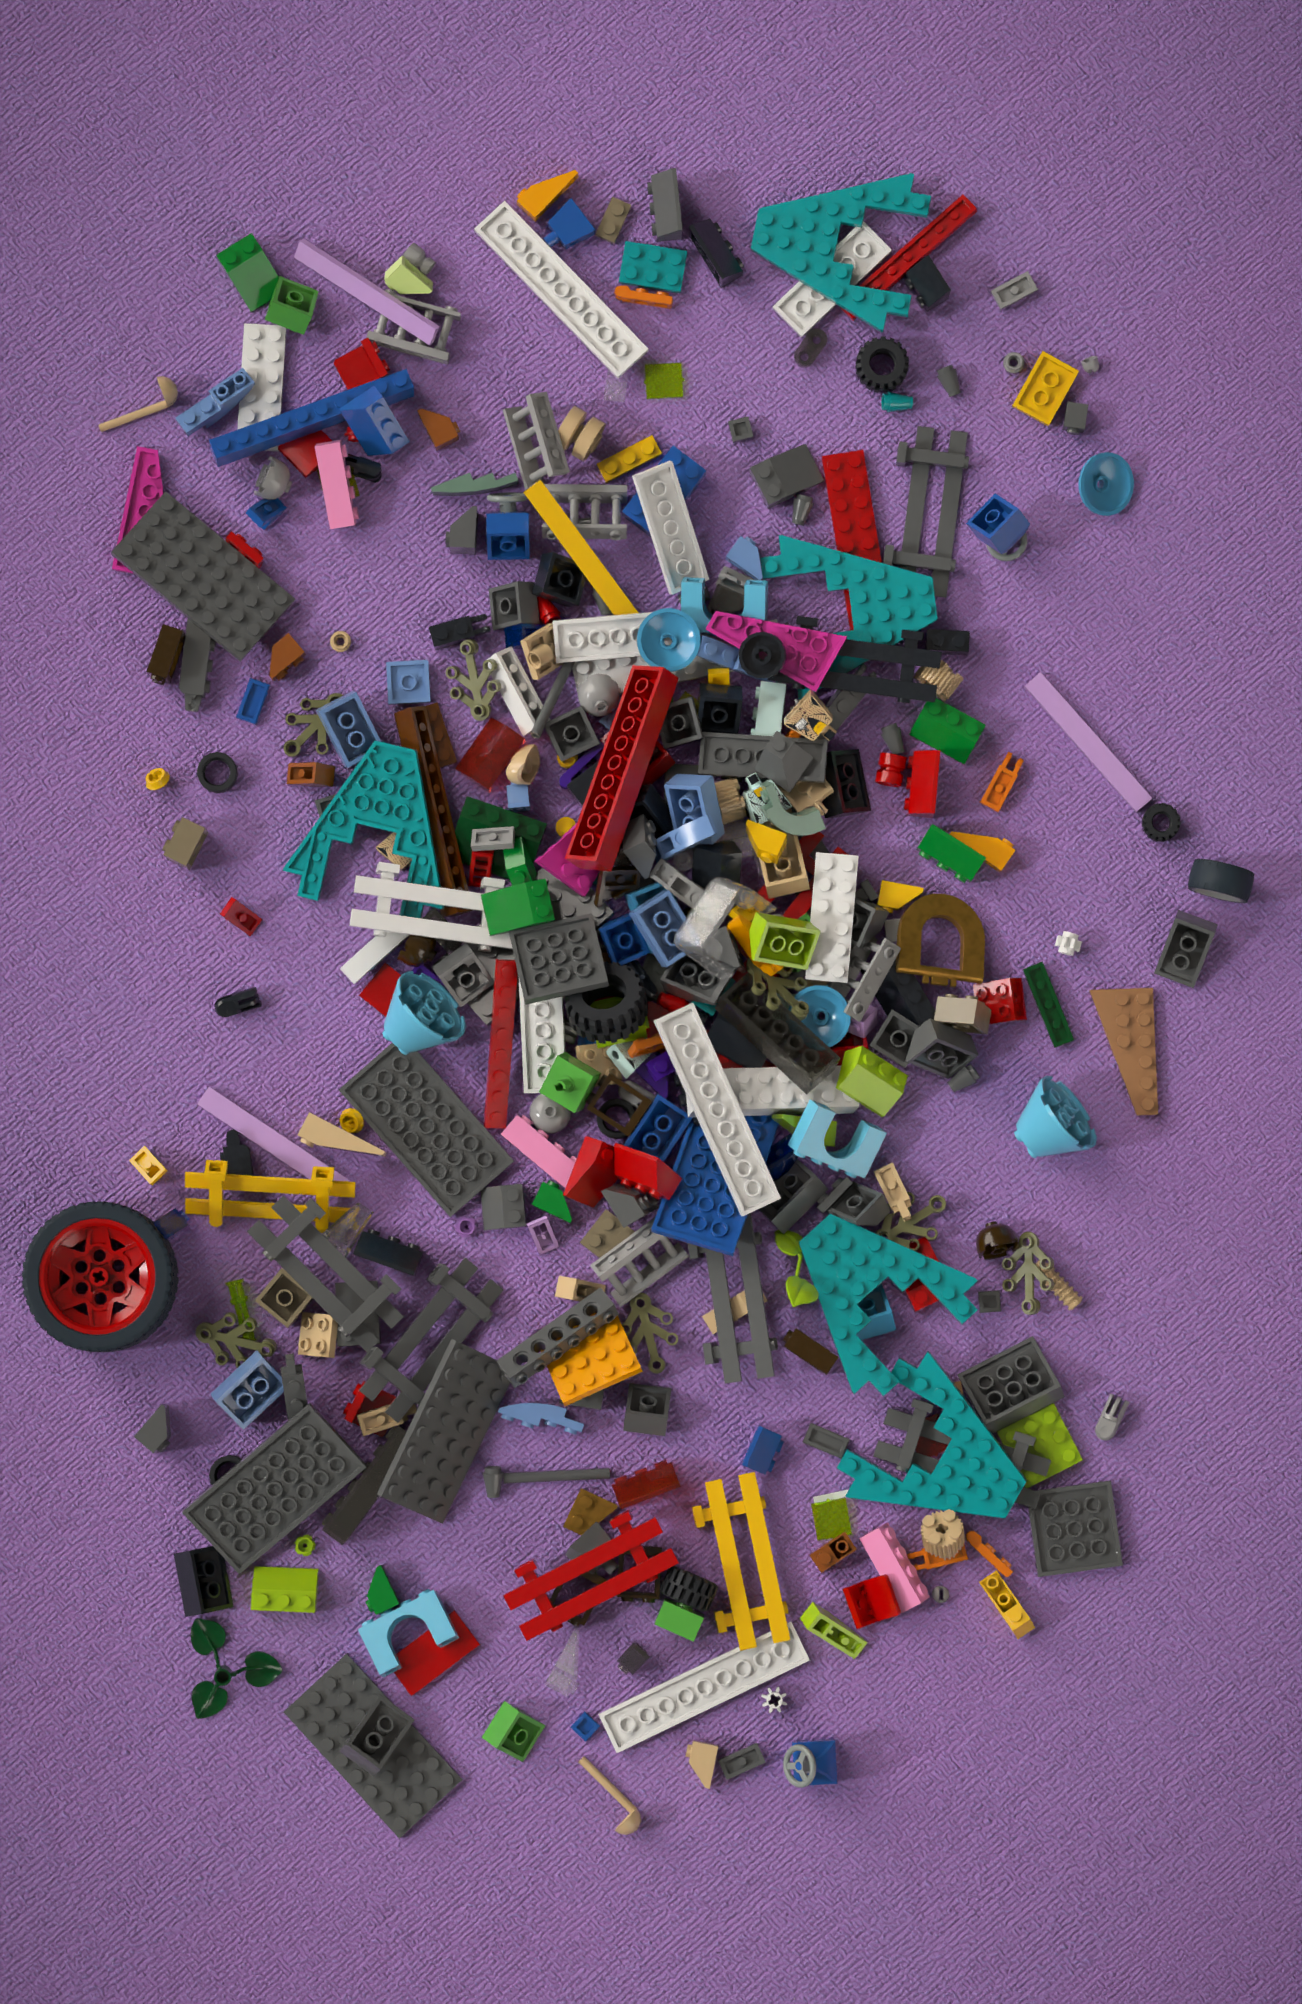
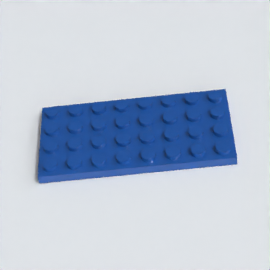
(702, 1204)

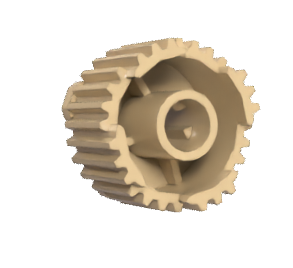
(943, 678)
(730, 802)
(942, 1534)

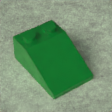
(249, 271)
(517, 907)

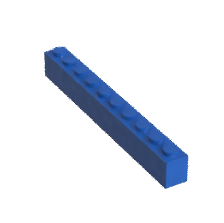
(303, 420)

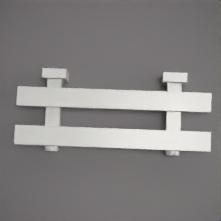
(387, 888)

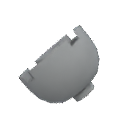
(273, 480)
(598, 695)
(548, 1115)

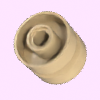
(584, 436)

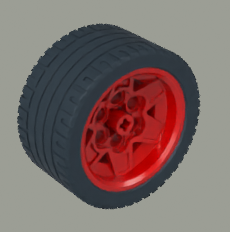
(54, 1252)

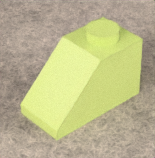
(407, 278)

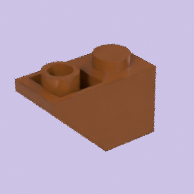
(284, 656)
(832, 1552)

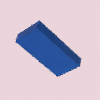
(253, 701)

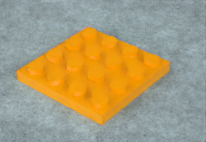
(594, 1363)

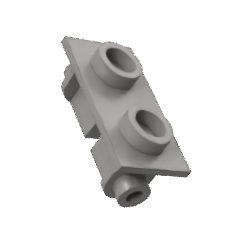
(732, 579)

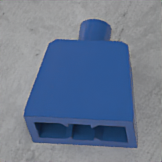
(568, 226)

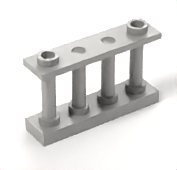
(419, 347)
(547, 435)
(595, 495)
(871, 980)
(629, 1249)

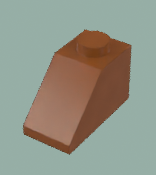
(439, 428)
(311, 774)

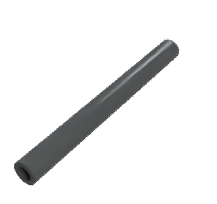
(551, 699)
(559, 1475)

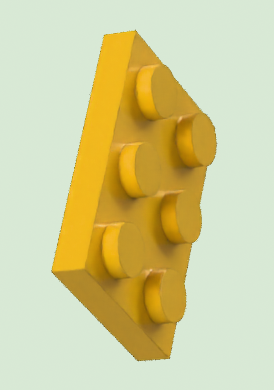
(1045, 388)

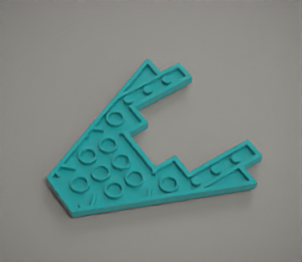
(805, 234)
(881, 595)
(381, 794)
(848, 1266)
(971, 1474)

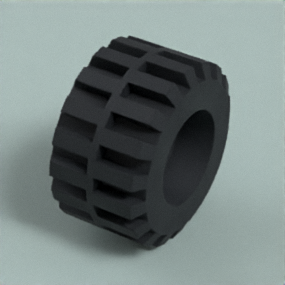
(888, 348)
(688, 1588)

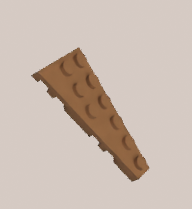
(1130, 1031)

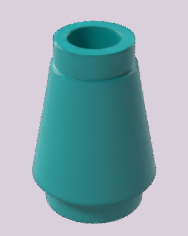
(896, 402)

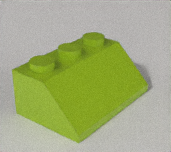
(782, 940)
(870, 1080)
(284, 1589)

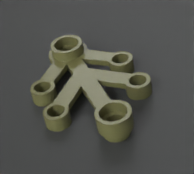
(474, 682)
(308, 732)
(799, 1009)
(908, 1226)
(1029, 1270)
(648, 1328)
(232, 1339)

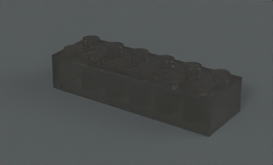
(778, 1035)
(363, 1491)

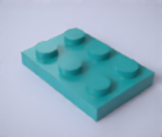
(653, 267)

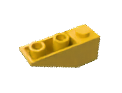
(1007, 1604)

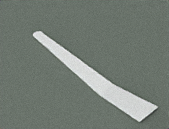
(836, 1495)

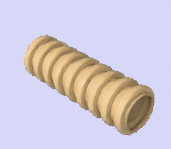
(1061, 1288)

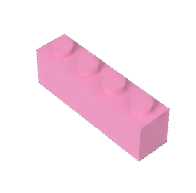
(335, 484)
(539, 1149)
(892, 1560)

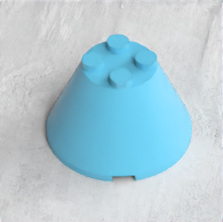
(421, 1014)
(1054, 1121)

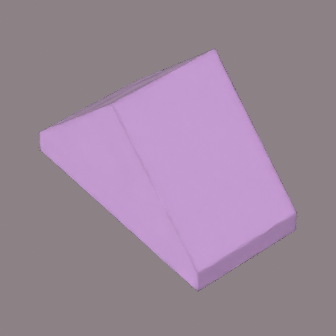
(543, 1235)

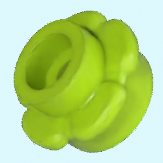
(310, 1545)

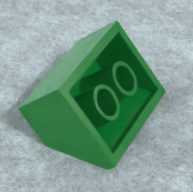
(947, 730)
(950, 854)

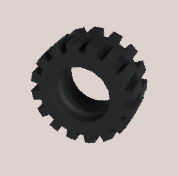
(1167, 810)

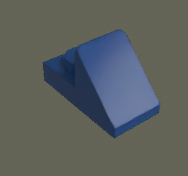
(266, 512)

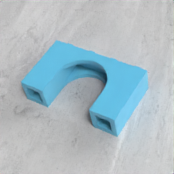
(694, 601)
(853, 1159)
(378, 1632)

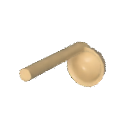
(170, 394)
(633, 1820)

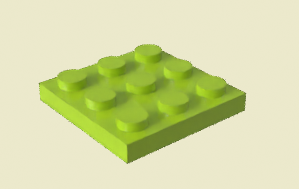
(1050, 1443)

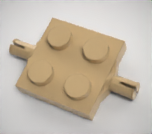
(807, 795)

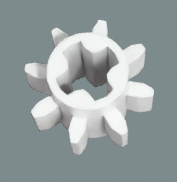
(1068, 943)
(771, 1705)

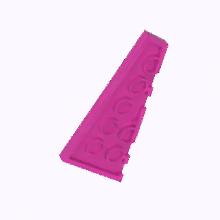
(142, 494)
(807, 650)
(555, 863)

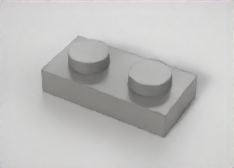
(1014, 290)
(493, 838)

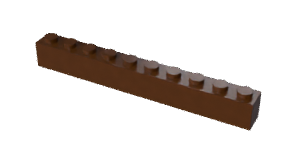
(416, 734)

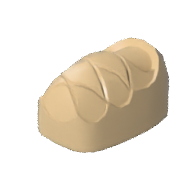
(524, 765)

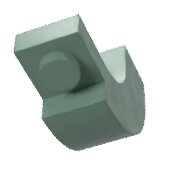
(799, 823)

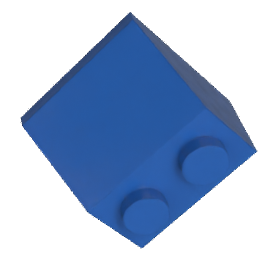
(623, 940)
(762, 1449)

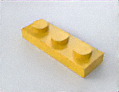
(629, 459)

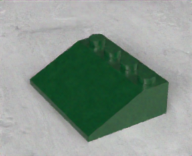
(483, 815)

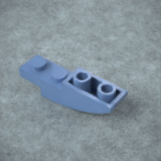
(217, 404)
(721, 655)
(684, 837)
(533, 1412)

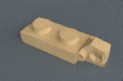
(894, 1190)
(378, 1420)

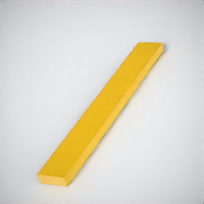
(578, 549)

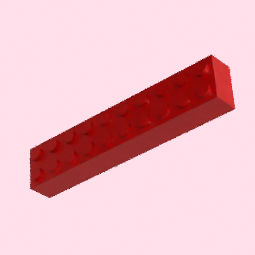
(621, 768)

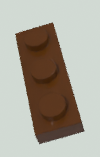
(440, 735)

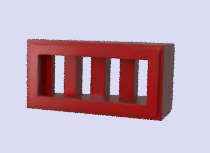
(486, 855)

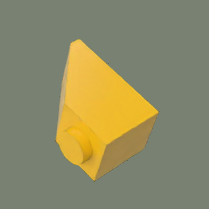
(766, 841)
(896, 895)

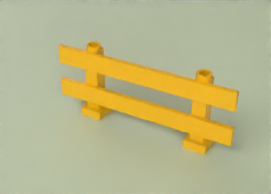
(216, 1180)
(741, 1614)

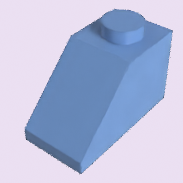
(746, 557)
(518, 798)

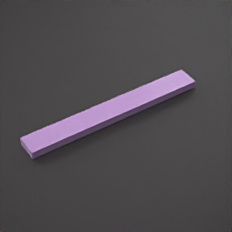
(366, 291)
(1088, 742)
(262, 1134)

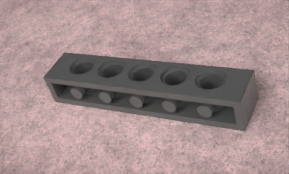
(562, 1327)

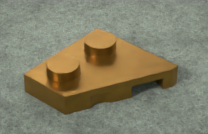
(586, 1511)

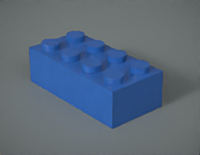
(688, 475)

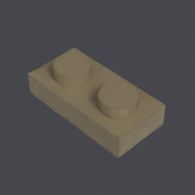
(613, 220)

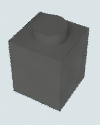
(1075, 418)

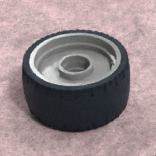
(1221, 880)

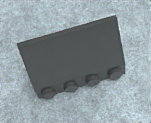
(1011, 1385)

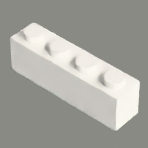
(516, 689)

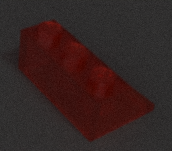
(490, 754)
(645, 1484)

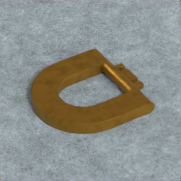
(971, 935)

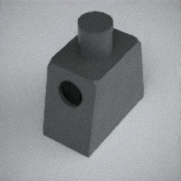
(589, 1540)

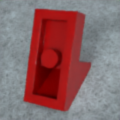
(240, 916)

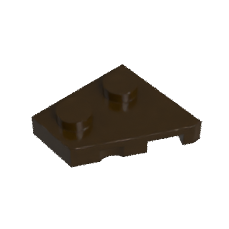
(616, 883)

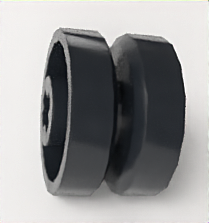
(750, 659)

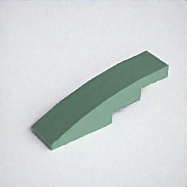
(465, 485)

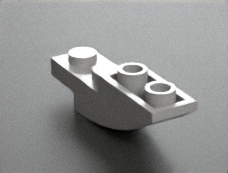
(676, 883)

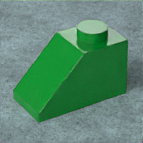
(519, 863)
(552, 1201)
(381, 1593)

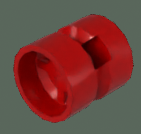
(890, 770)

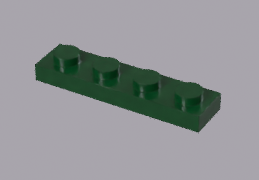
(1048, 1004)

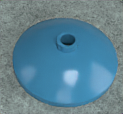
(1115, 484)
(668, 624)
(832, 1004)

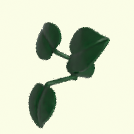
(210, 1698)

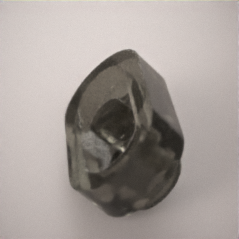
(810, 348)

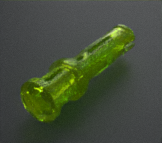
(239, 1299)

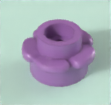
(471, 1226)

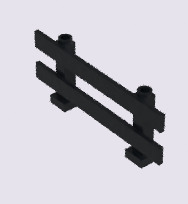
(908, 656)

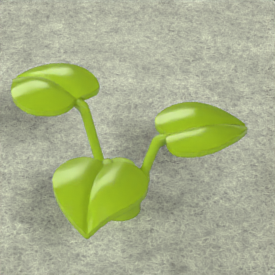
(798, 1289)

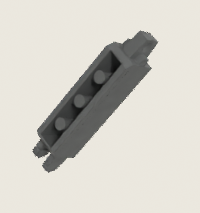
(195, 666)
(843, 703)
(293, 1386)

